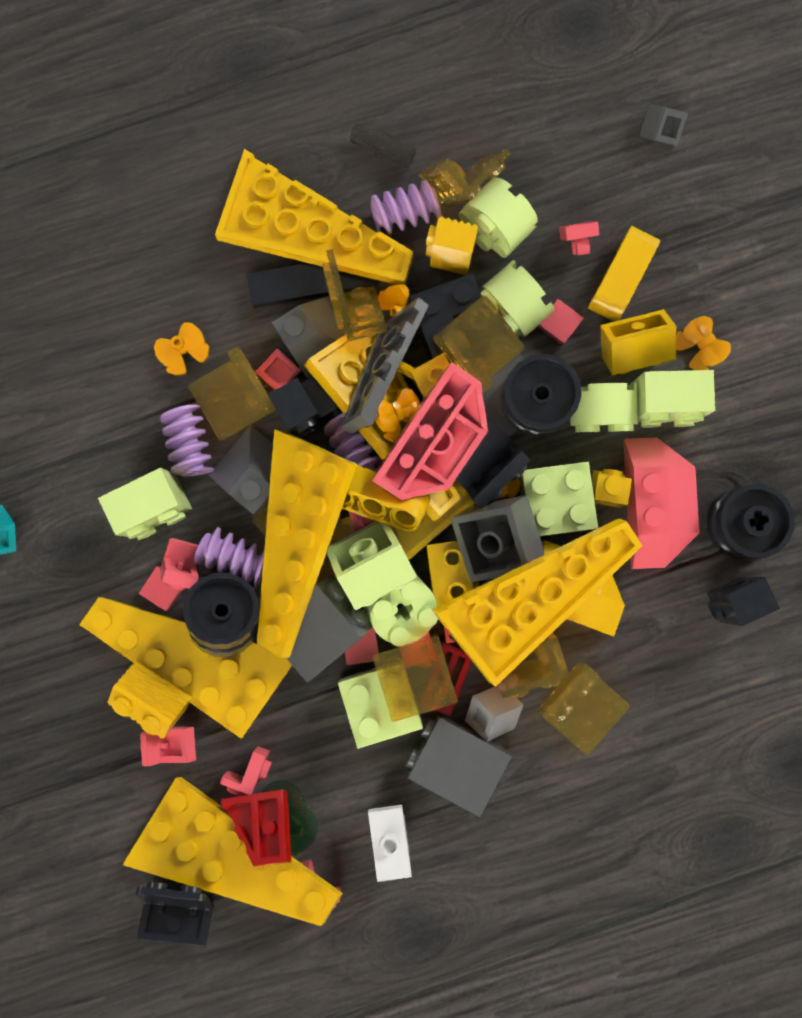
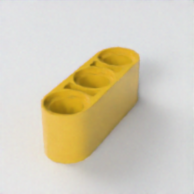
(624, 274)
(378, 504)

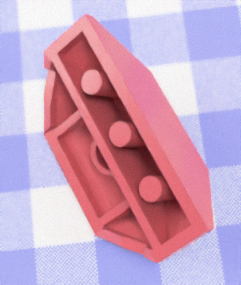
(436, 438)
(660, 501)

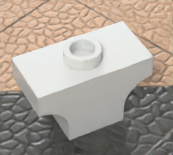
(390, 843)

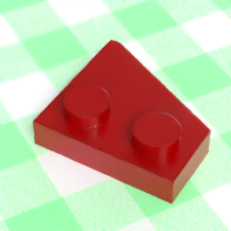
(262, 826)

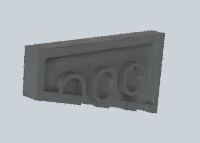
(382, 365)

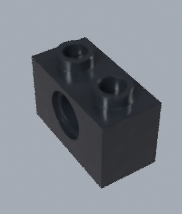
(742, 601)

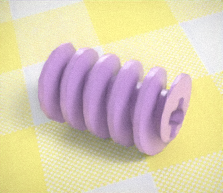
(405, 207)
(185, 441)
(350, 446)
(230, 556)

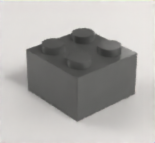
(497, 537)

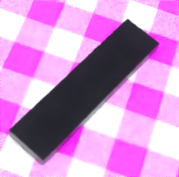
(297, 283)

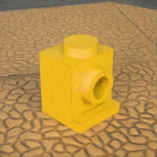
(610, 487)

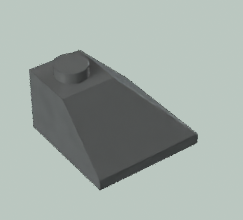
(308, 330)
(247, 471)

